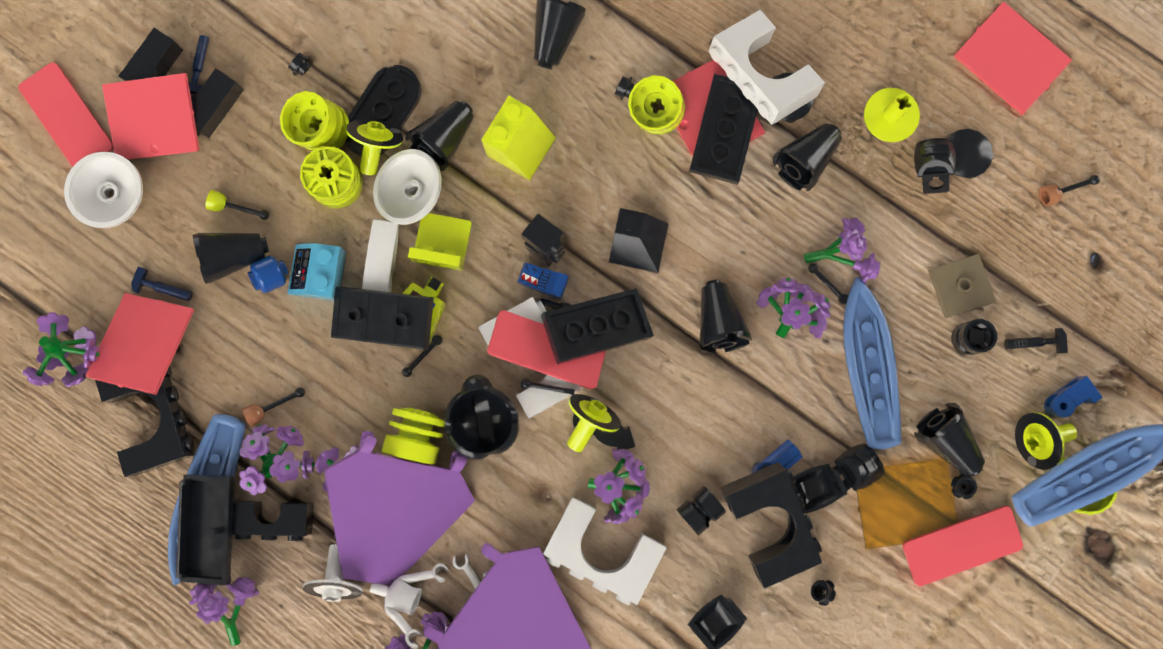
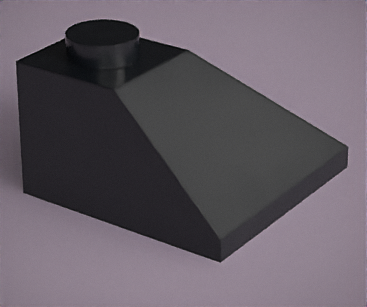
(638, 241)

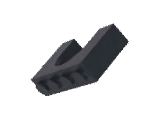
(209, 104)
(169, 442)
(797, 548)

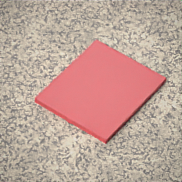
(1012, 58)
(695, 91)
(151, 116)
(140, 343)

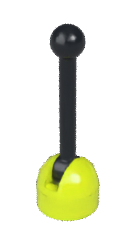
(217, 201)

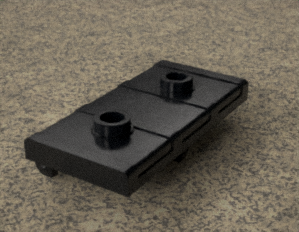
(382, 317)
(205, 529)

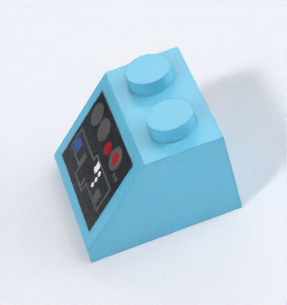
(316, 271)

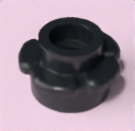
(299, 64)
(624, 87)
(970, 489)
(818, 592)

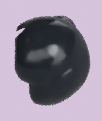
(481, 419)

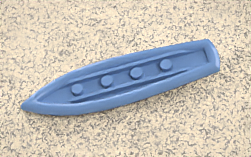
(872, 368)
(216, 455)
(1091, 474)

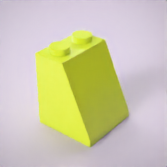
(518, 138)

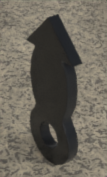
(620, 438)

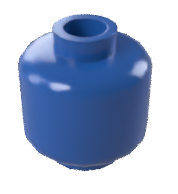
(267, 274)

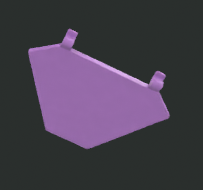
(391, 510)
(513, 608)

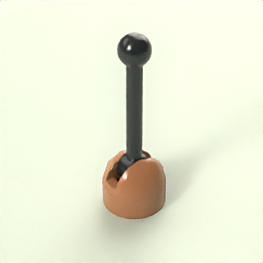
(1052, 193)
(255, 414)

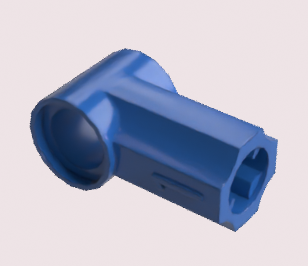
(786, 454)

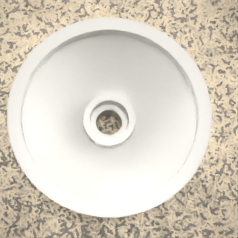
(400, 179)
(89, 189)

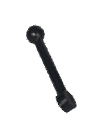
(842, 298)
(407, 371)
(525, 383)

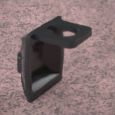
(935, 159)
(859, 467)
(819, 487)
(717, 622)

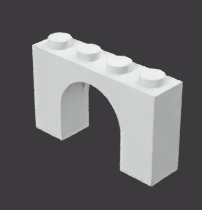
(771, 96)
(533, 399)
(627, 580)

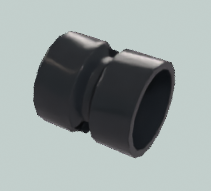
(974, 337)
(701, 510)

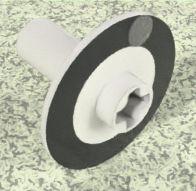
(333, 587)

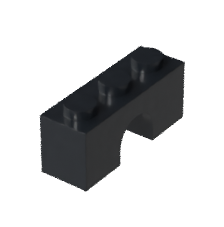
(544, 240)
(294, 521)

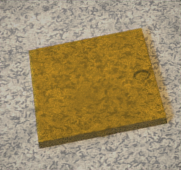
(906, 503)

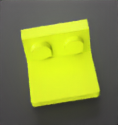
(441, 242)

